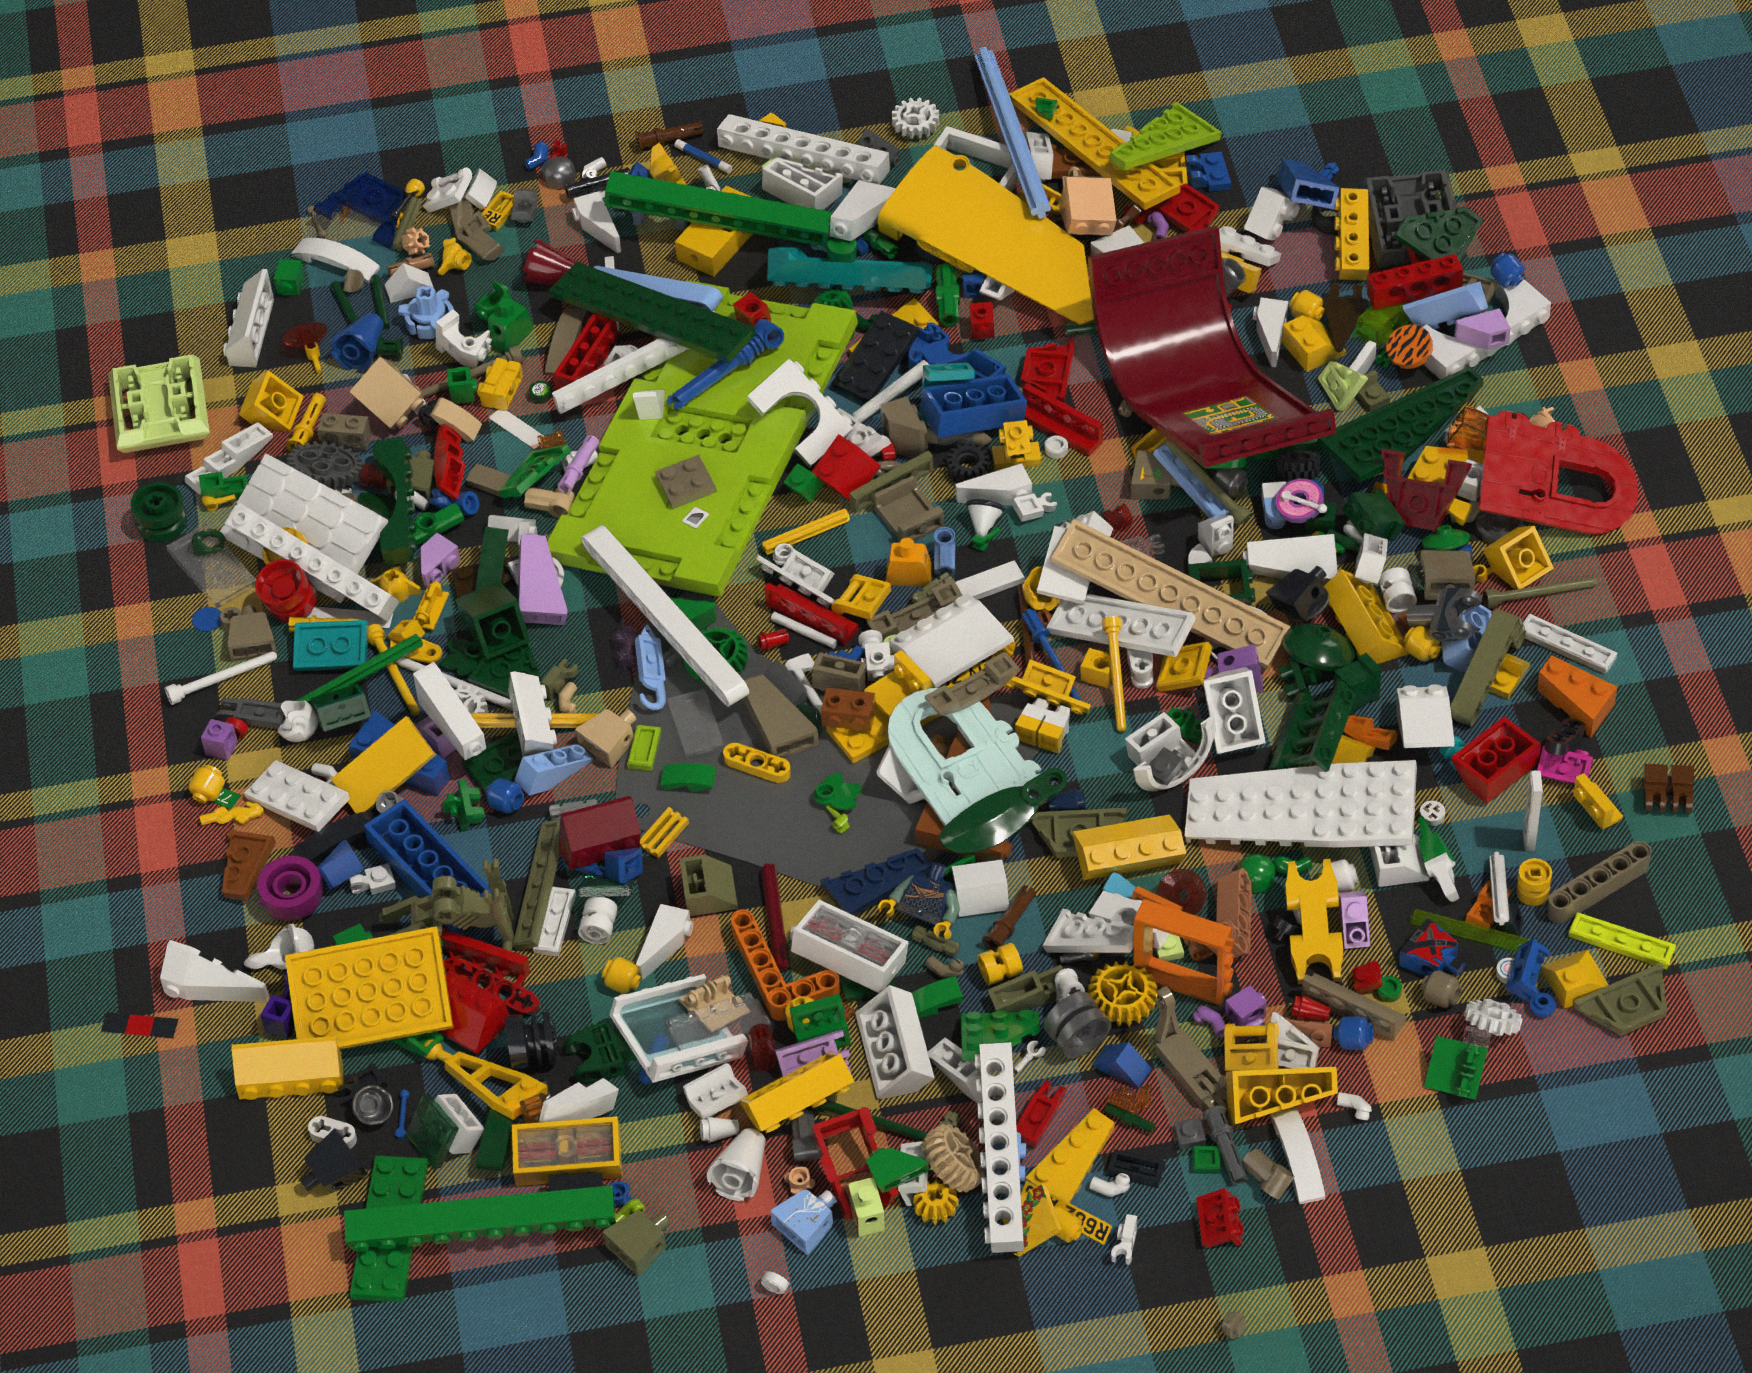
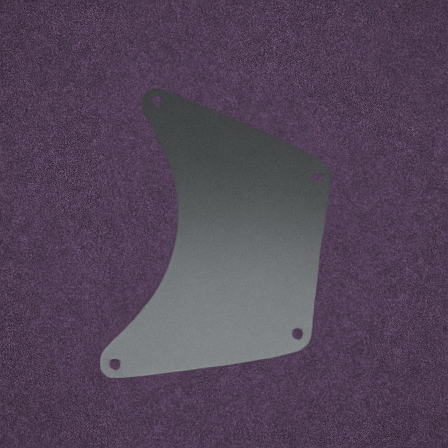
(774, 820)

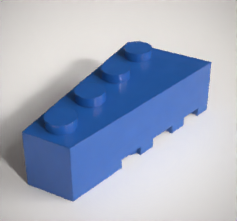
(429, 778)

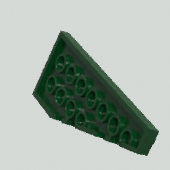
(1399, 424)

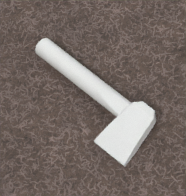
(797, 667)

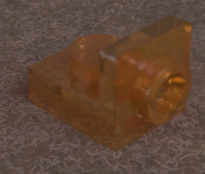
(1128, 1100)

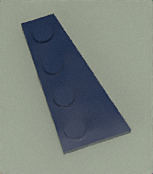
(866, 887)

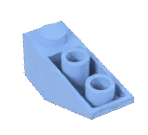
(547, 769)

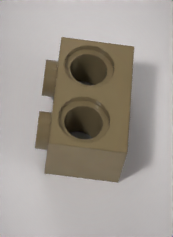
(345, 430)

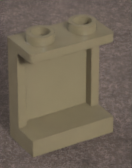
(908, 510)
(1446, 570)

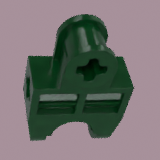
(598, 1064)

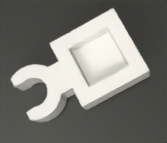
(1031, 507)

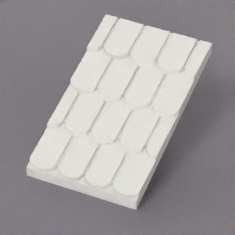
(324, 516)

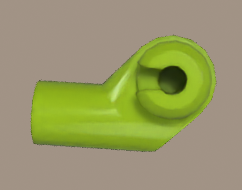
(629, 1208)

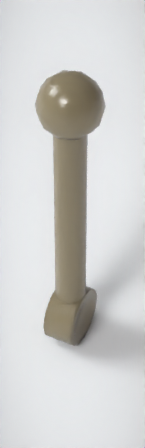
(322, 233)

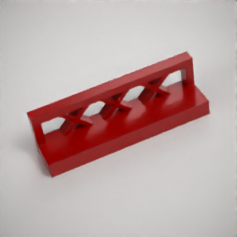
(1059, 423)
(810, 613)
(486, 956)

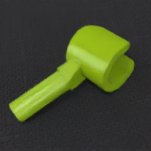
(841, 823)

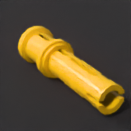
(316, 405)

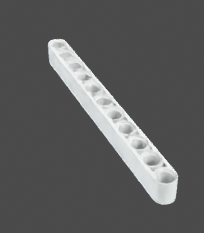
(665, 616)

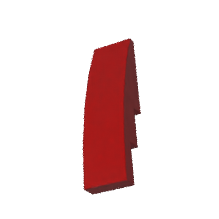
(448, 461)

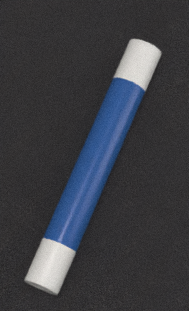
(703, 156)

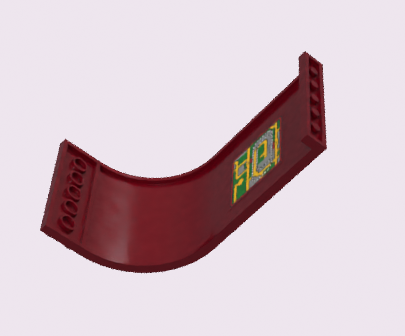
(1180, 356)

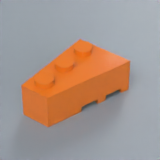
(1577, 692)

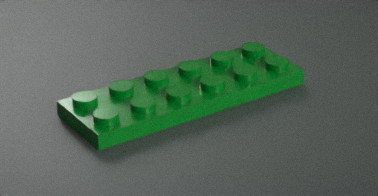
(385, 1272)

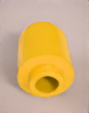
(1069, 1225)

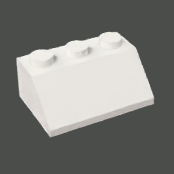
(1235, 709)
(531, 714)

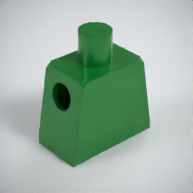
(509, 325)

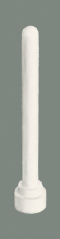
(178, 692)

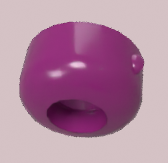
(289, 874)

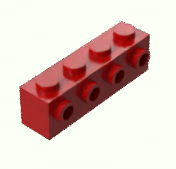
(587, 351)

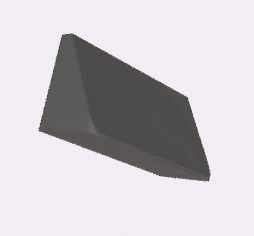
(786, 683)

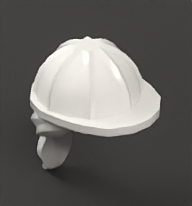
(286, 942)

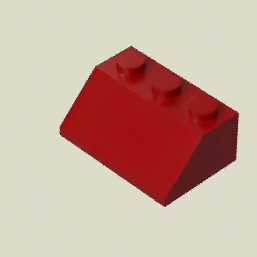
(1496, 759)
(475, 1013)

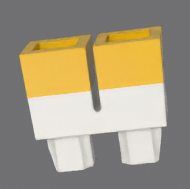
(1043, 726)

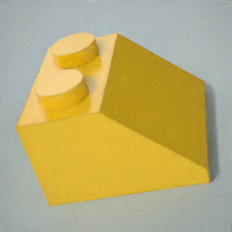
(1309, 342)
(271, 403)
(1519, 557)

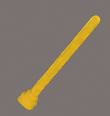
(1112, 627)
(376, 638)

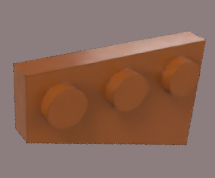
(245, 861)

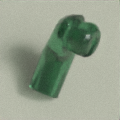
(812, 715)

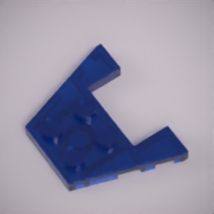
(370, 198)

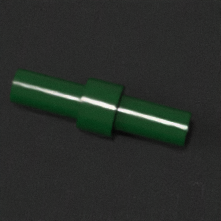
(1349, 543)
(1129, 1118)

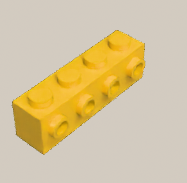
(1352, 234)

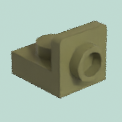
(1372, 394)

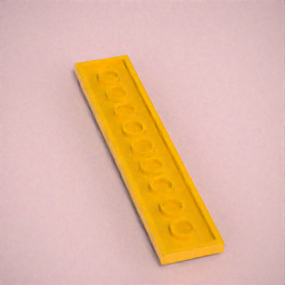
(1093, 144)

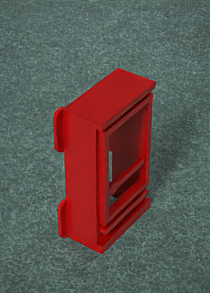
(856, 1119)

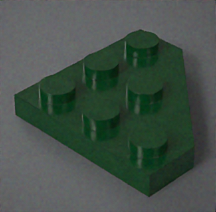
(1439, 232)
(495, 672)

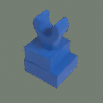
(972, 284)

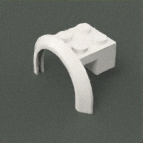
(1164, 732)

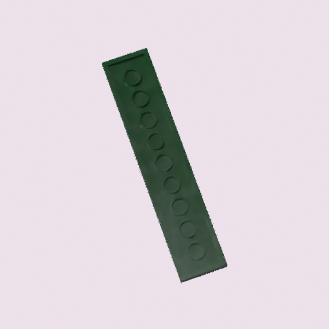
(653, 312)

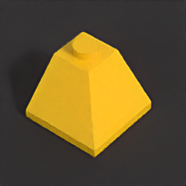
(1574, 977)

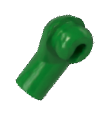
(1281, 864)

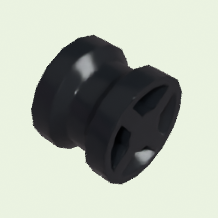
(424, 415)

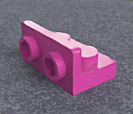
(1565, 767)

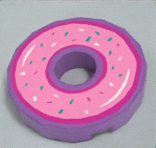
(1303, 489)

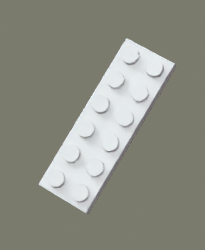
(1143, 625)

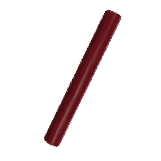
(775, 916)

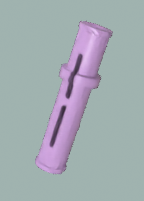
(575, 469)

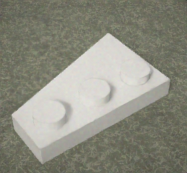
(1248, 247)

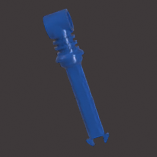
(767, 336)

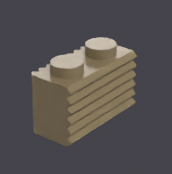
(838, 673)

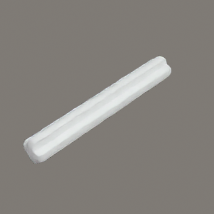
(890, 392)
(1499, 888)

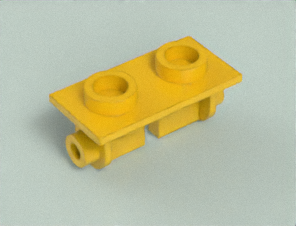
(431, 606)

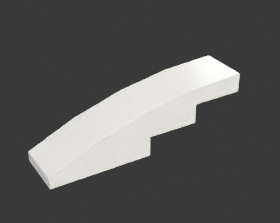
(233, 455)

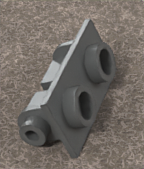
(873, 141)

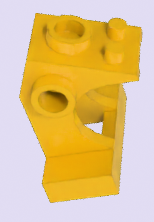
(1016, 441)

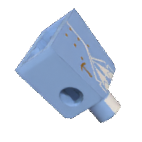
(804, 1218)

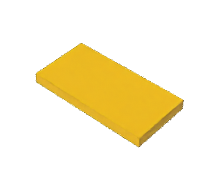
(384, 765)

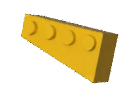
(1271, 1090)

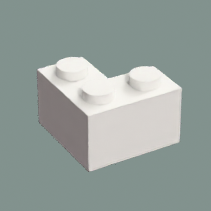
(1269, 213)

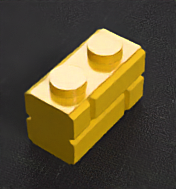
(500, 384)

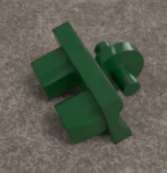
(1295, 671)

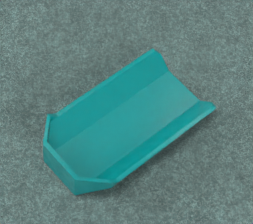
(794, 265)

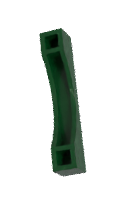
(397, 536)

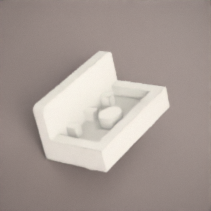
(714, 1091)

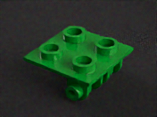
(1456, 1067)

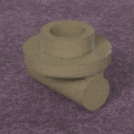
(353, 280)

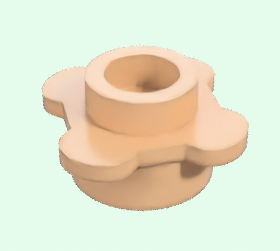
(796, 1174)

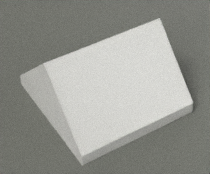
(981, 888)

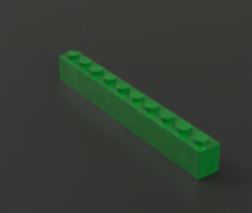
(718, 208)
(480, 1218)

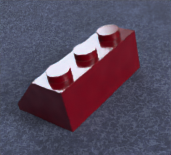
(596, 830)

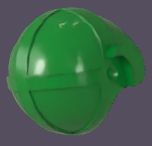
(490, 302)

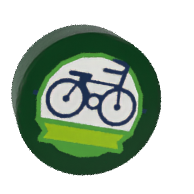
(540, 391)

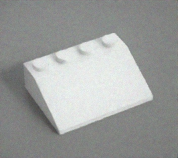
(952, 639)

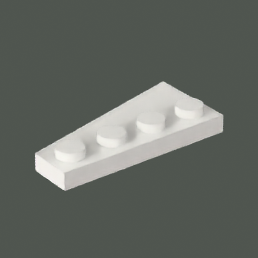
(1088, 935)

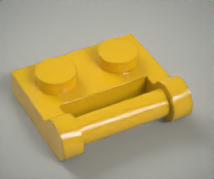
(868, 599)
(1251, 1056)

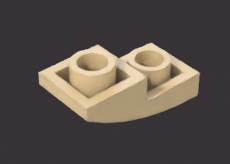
(456, 418)

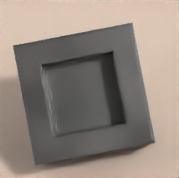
(1189, 1133)

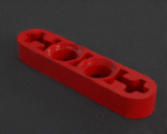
(497, 984)

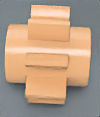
(415, 241)

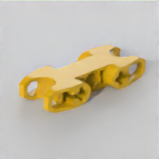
(1313, 900)

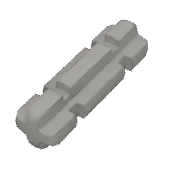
(556, 810)

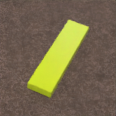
(1621, 940)

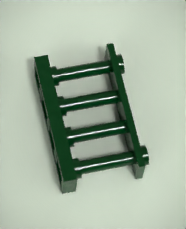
(1303, 719)

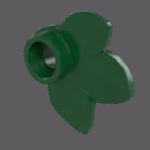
(464, 657)

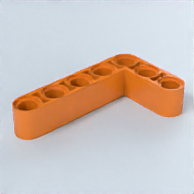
(779, 993)

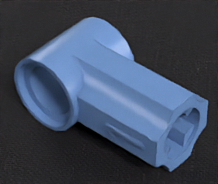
(944, 552)

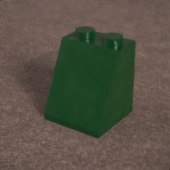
(493, 620)

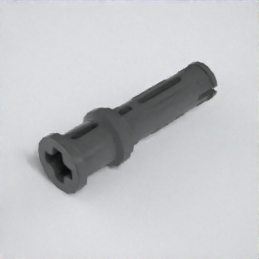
(1222, 1135)

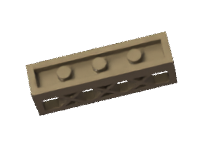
(1349, 1003)

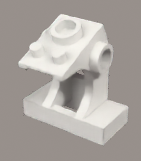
(450, 340)

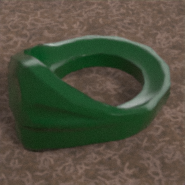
(202, 549)

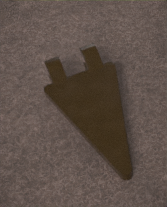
(1343, 313)

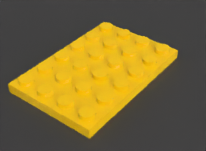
(371, 989)

